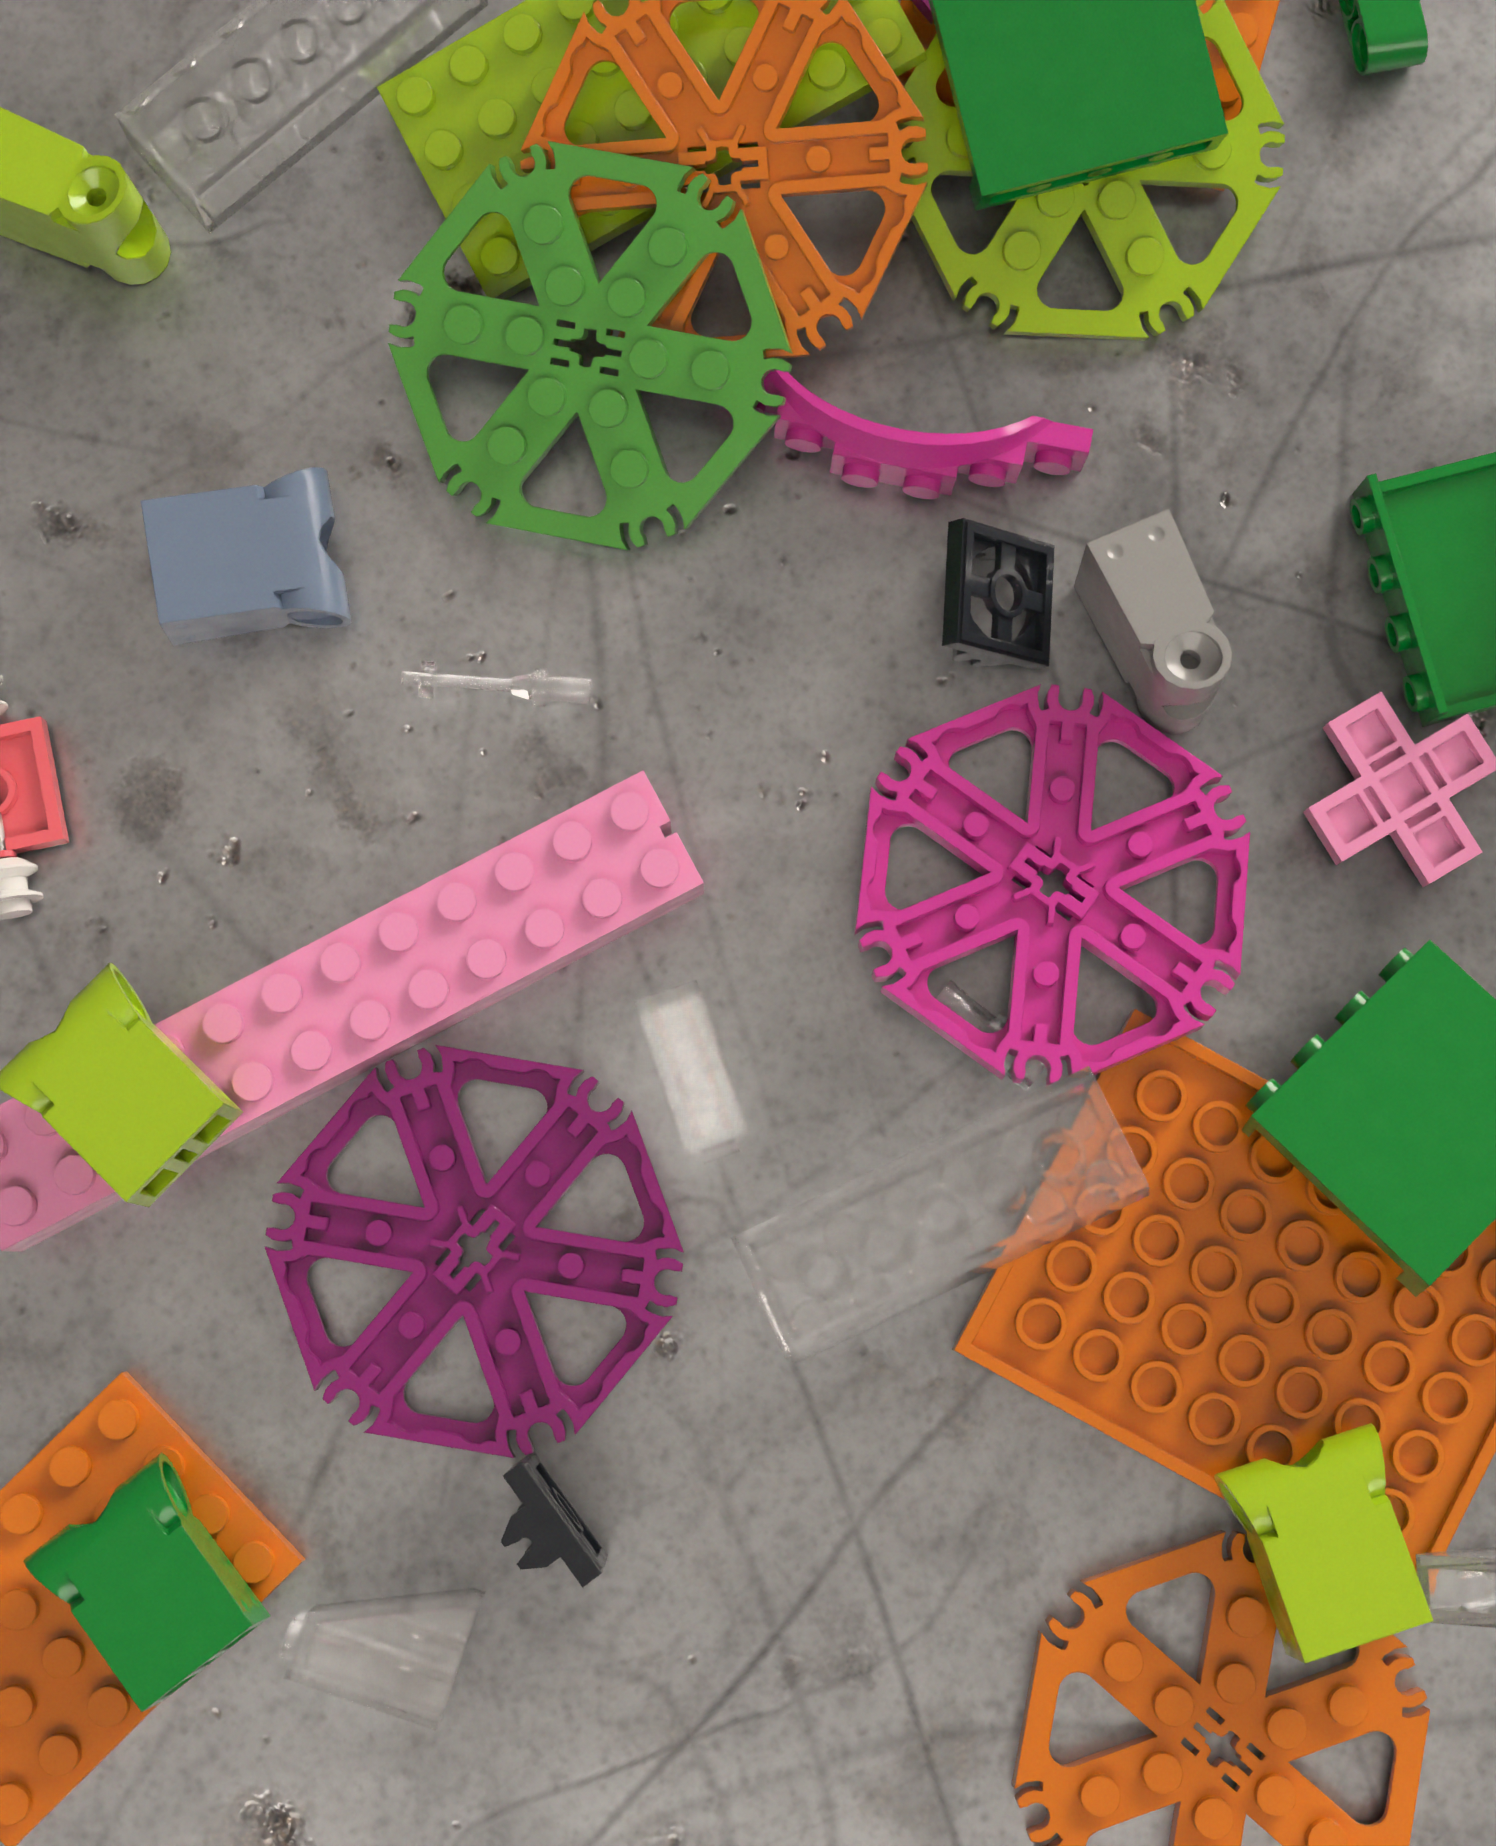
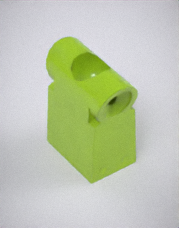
(75, 204)
(120, 1091)
(1328, 1545)

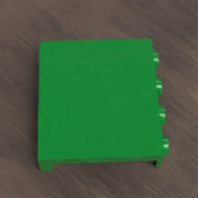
(1075, 89)
(1437, 574)
(1399, 1113)

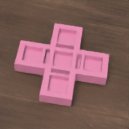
(1402, 789)

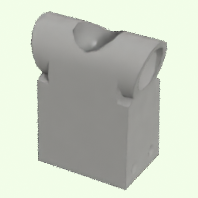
(1155, 621)

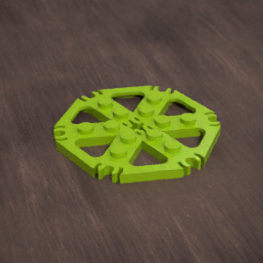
(1112, 208)

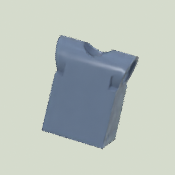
(245, 559)

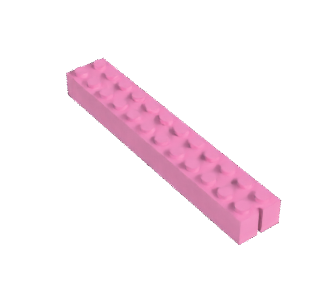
(386, 984)

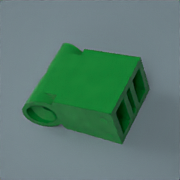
(149, 1585)

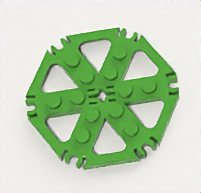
(624, 300)

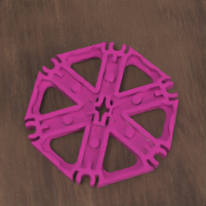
(1096, 871)

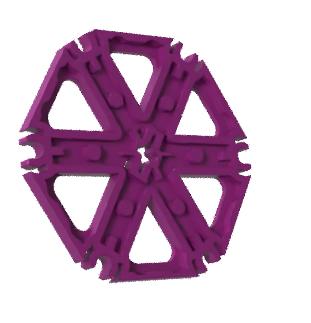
(417, 1237)

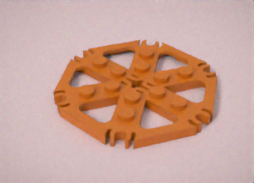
(750, 113)
(1233, 1682)

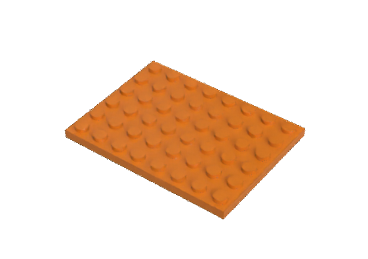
(1246, 1310)

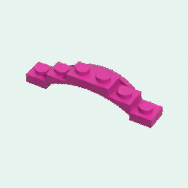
(920, 460)

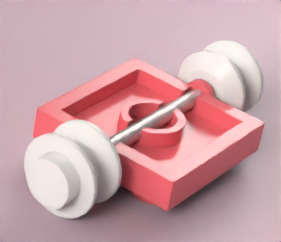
(29, 808)

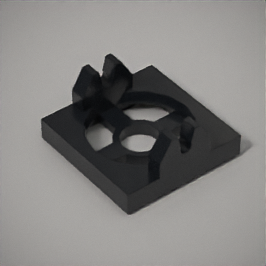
(1030, 590)
(550, 1524)

